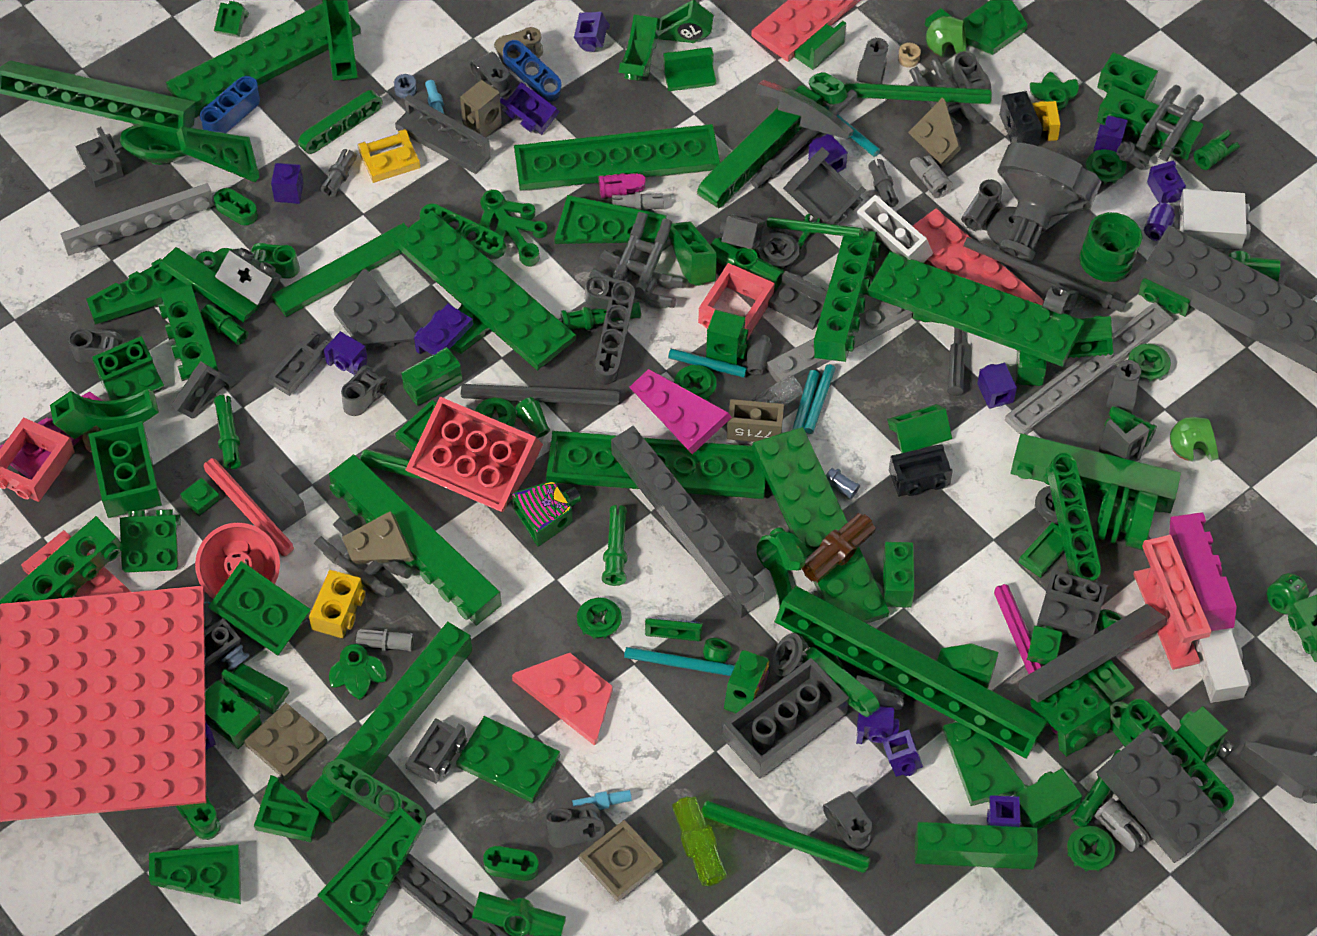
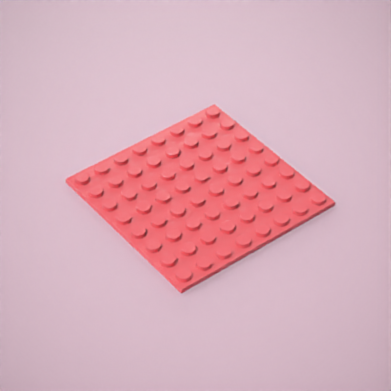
(102, 703)

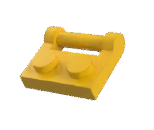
(390, 162)

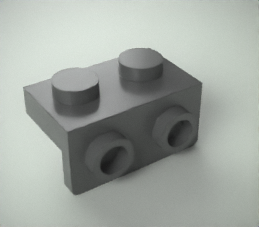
(436, 750)

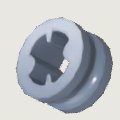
(405, 79)
(235, 657)

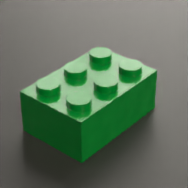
(124, 469)

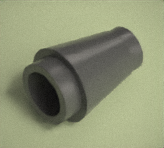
(757, 353)

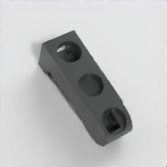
(1060, 299)

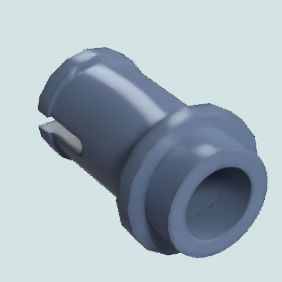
(842, 483)

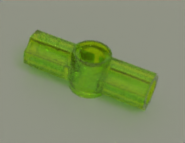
(698, 841)

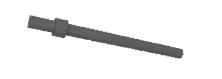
(772, 167)

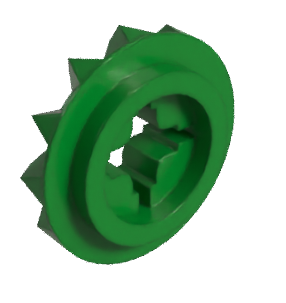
(1108, 159)
(1154, 354)
(697, 374)
(504, 409)
(599, 607)
(1090, 836)

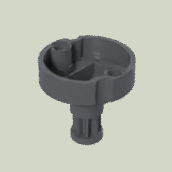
(1044, 187)

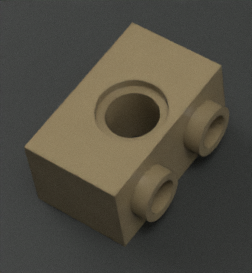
(481, 108)

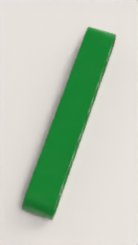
(752, 154)

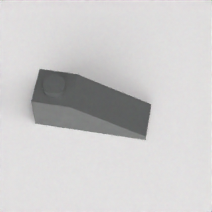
(1286, 768)

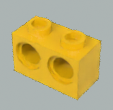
(331, 602)

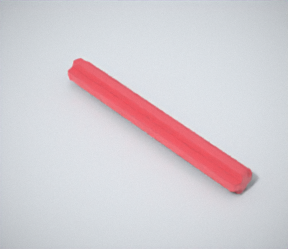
(247, 505)

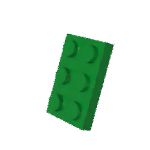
(259, 608)
(508, 759)

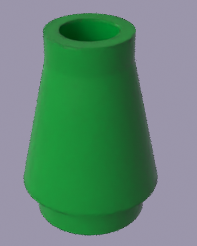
(532, 416)

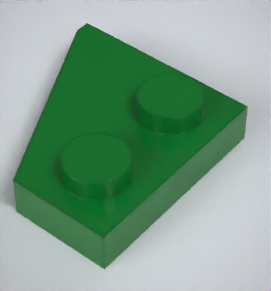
(285, 813)

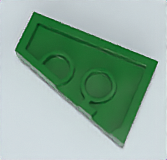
(221, 150)
(979, 765)
(199, 871)

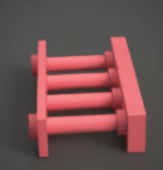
(1170, 592)

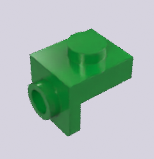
(1044, 644)

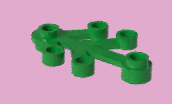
(512, 224)

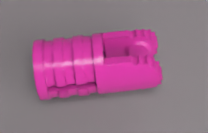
(621, 184)

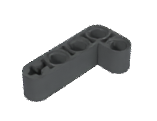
(611, 331)

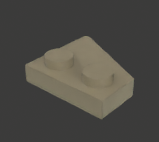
(937, 133)
(378, 541)

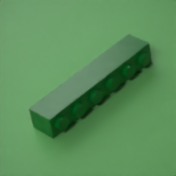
(1096, 471)

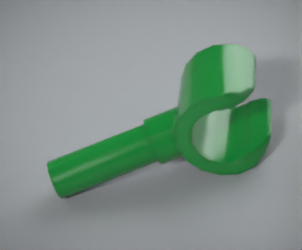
(802, 239)

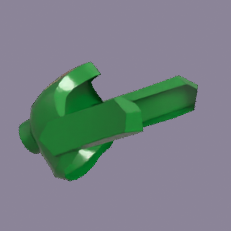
(781, 553)

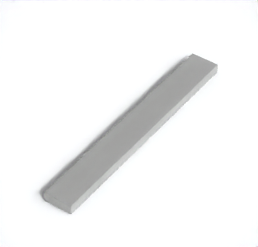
(1087, 371)

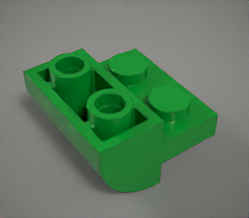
(127, 370)

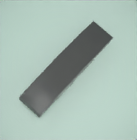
(813, 114)

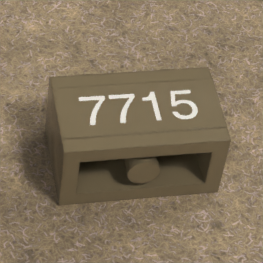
(754, 420)

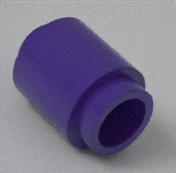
(1158, 220)

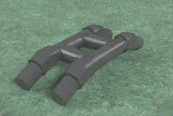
(945, 81)
(1174, 131)
(655, 250)
(651, 298)
(366, 575)

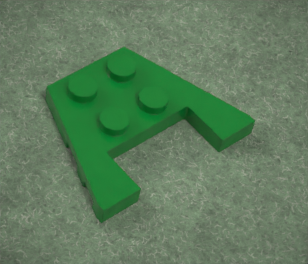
(990, 25)

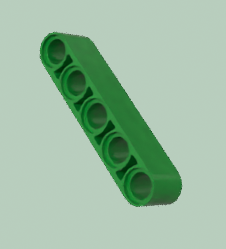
(1073, 507)
(1175, 745)

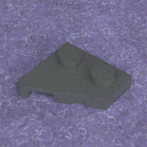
(200, 390)

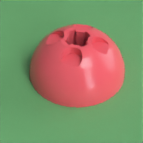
(236, 541)

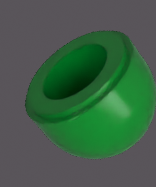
(1107, 618)
(716, 654)

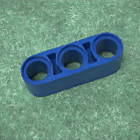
(526, 60)
(231, 105)

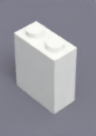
(1215, 217)

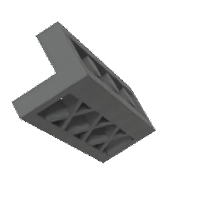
(442, 135)

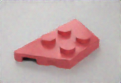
(569, 692)

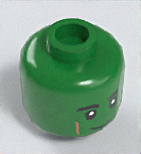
(1286, 591)

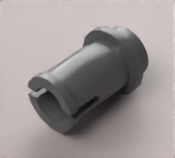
(1128, 152)

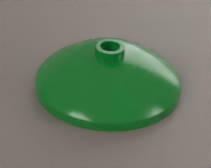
(152, 144)

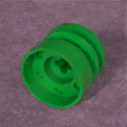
(1110, 247)
(1126, 516)

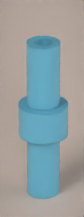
(434, 99)
(603, 800)

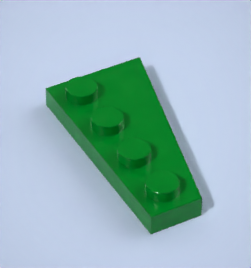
(600, 222)
(135, 294)
(369, 874)

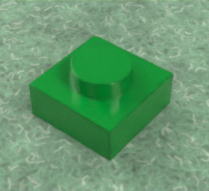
(200, 496)

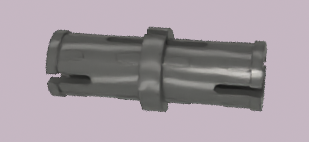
(338, 173)
(883, 182)

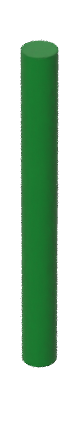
(814, 227)

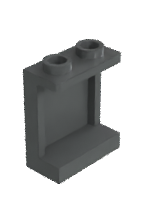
(823, 190)

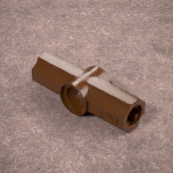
(838, 547)

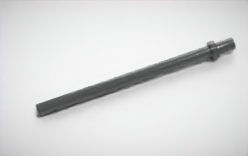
(1105, 300)

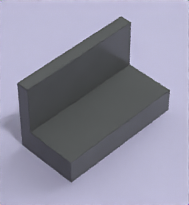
(1123, 445)
(278, 500)

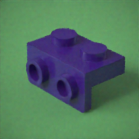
(530, 108)
(442, 331)

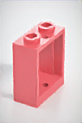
(741, 282)
(45, 438)

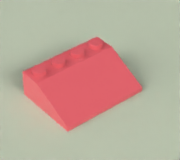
(473, 454)

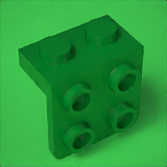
(149, 541)
(1075, 714)

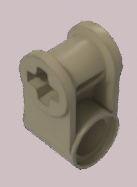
(535, 38)

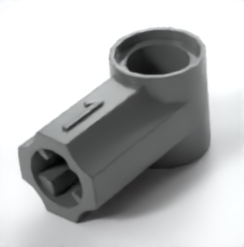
(983, 205)

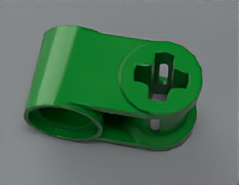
(279, 256)
(197, 814)

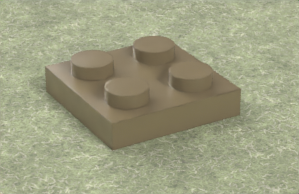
(285, 741)
(620, 860)

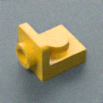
(1049, 118)

